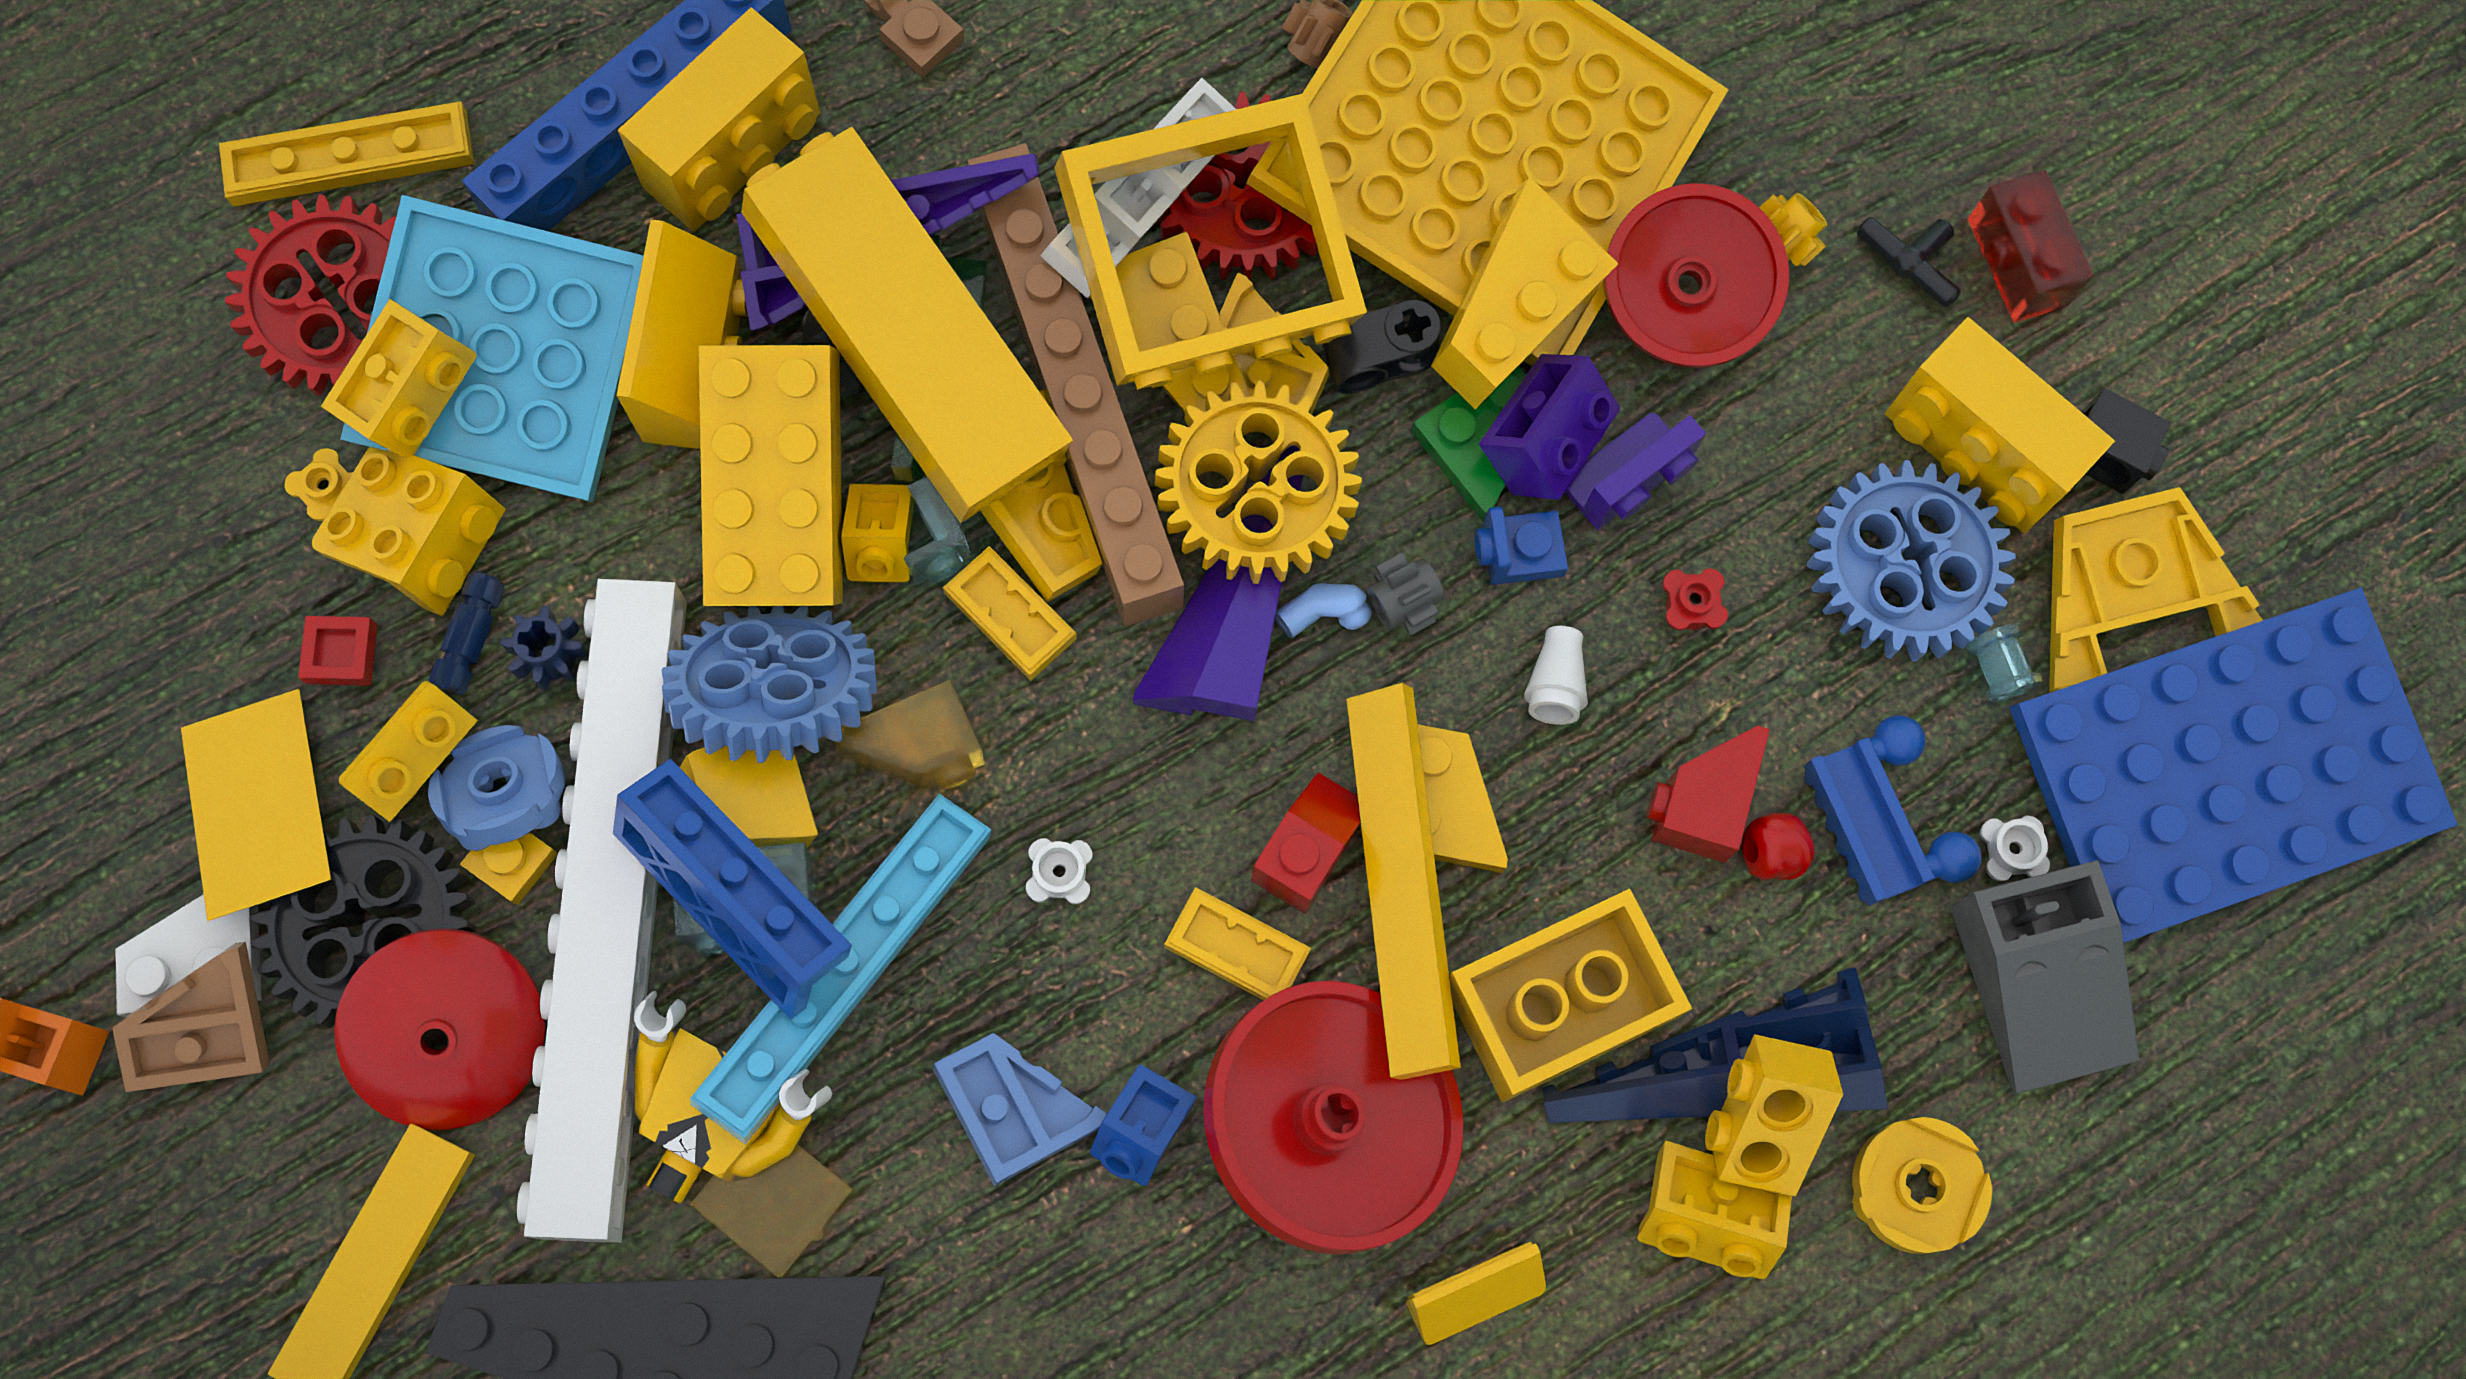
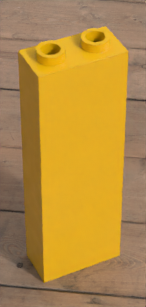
(904, 322)

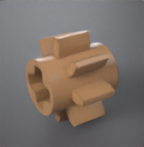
(1315, 28)

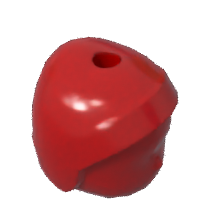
(1777, 847)

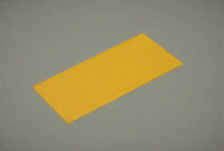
(254, 805)

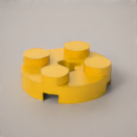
(1954, 1169)

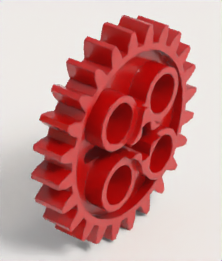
(1219, 226)
(286, 326)

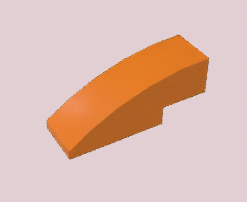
(48, 1047)

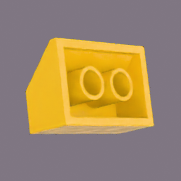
(683, 300)

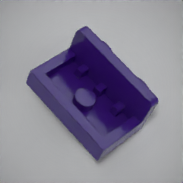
(1629, 467)

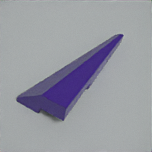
(933, 197)
(1220, 641)

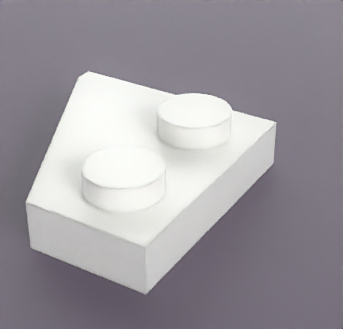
(176, 949)

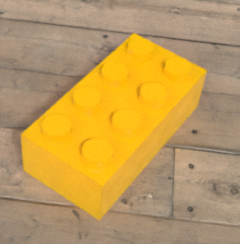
(771, 475)

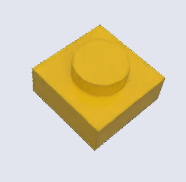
(511, 866)

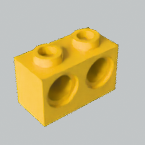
(1774, 1115)

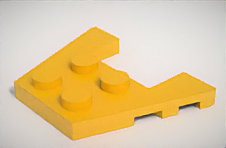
(2130, 568)

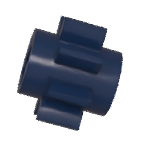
(533, 635)

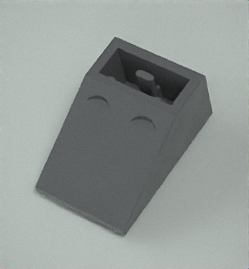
(2051, 975)

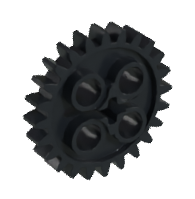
(357, 869)

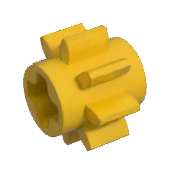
(1798, 226)

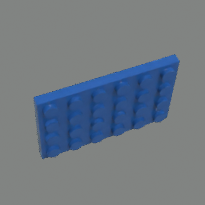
(2235, 764)

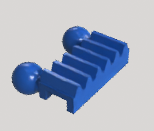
(1872, 823)

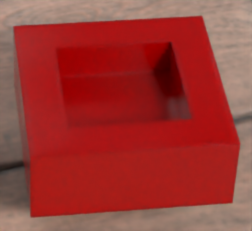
(338, 650)

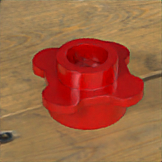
(1682, 613)

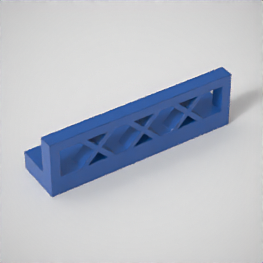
(728, 886)

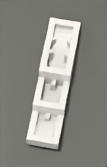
(1137, 201)

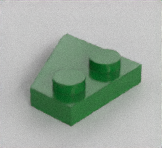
(1453, 437)

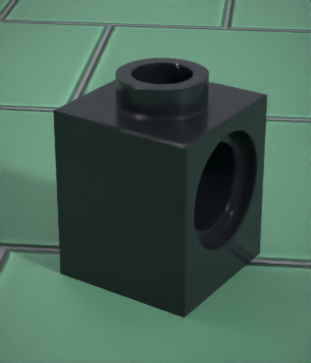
(2137, 442)

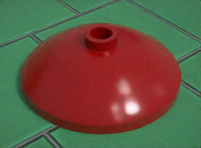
(1719, 243)
(449, 984)

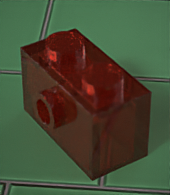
(2030, 246)

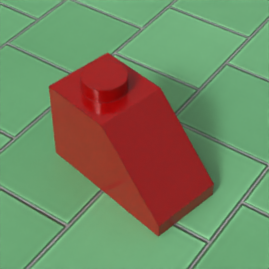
(1709, 798)
(1308, 843)

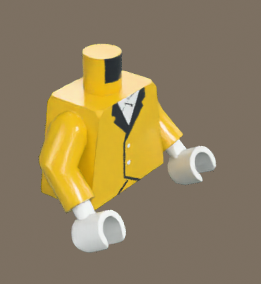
(666, 1078)

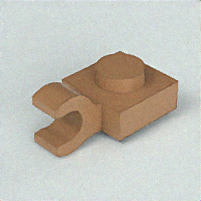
(917, 31)

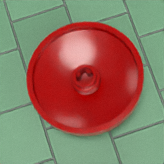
(1319, 1130)

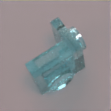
(948, 550)

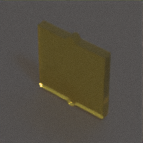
(776, 1209)

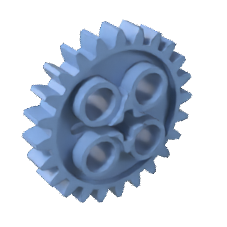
(1962, 548)
(769, 682)

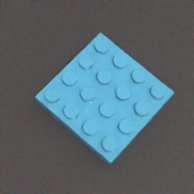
(546, 336)

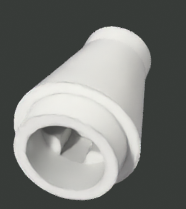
(1558, 680)

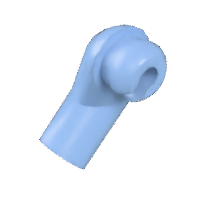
(1324, 600)

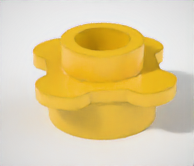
(305, 483)

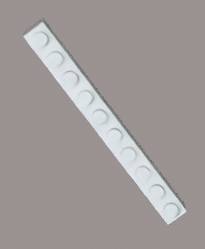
(603, 924)

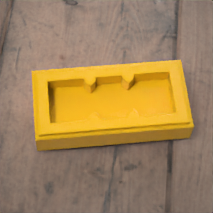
(1010, 613)
(1236, 946)

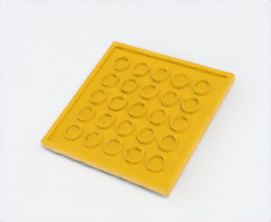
(1454, 103)

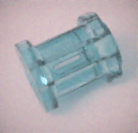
(2004, 663)

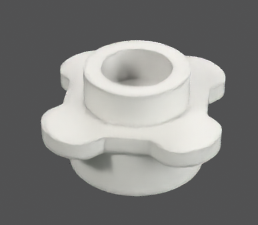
(2028, 835)
(1046, 857)

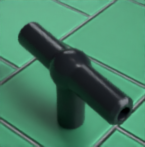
(1911, 260)

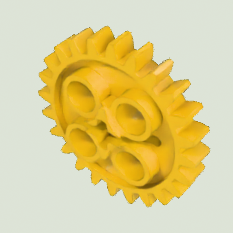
(1298, 518)

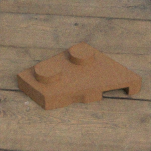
(196, 1028)

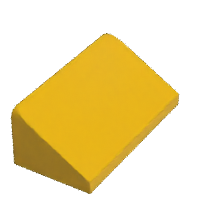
(1478, 1293)

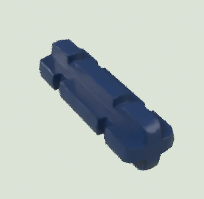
(466, 633)

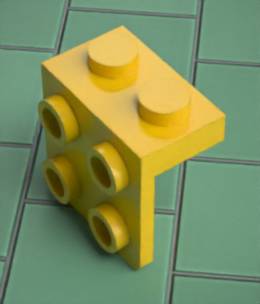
(410, 525)

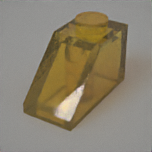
(917, 740)

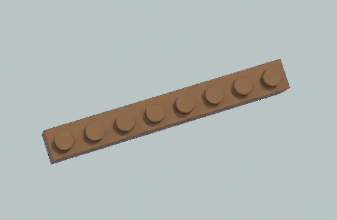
(1083, 398)

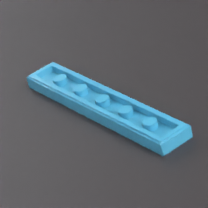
(878, 925)

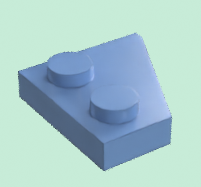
(1012, 1108)

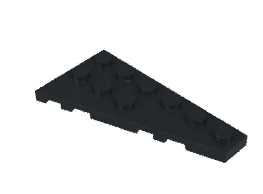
(661, 1328)

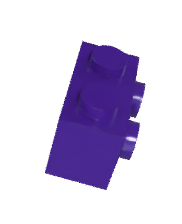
(1550, 426)

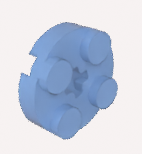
(497, 817)

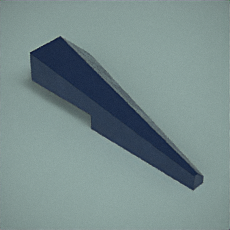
(1692, 1069)

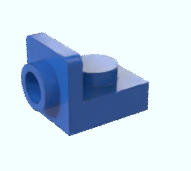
(1521, 546)
(1141, 1125)

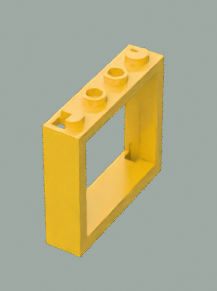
(1183, 142)

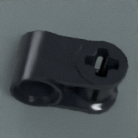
(1381, 349)

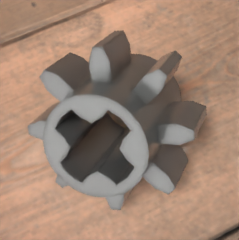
(1405, 593)

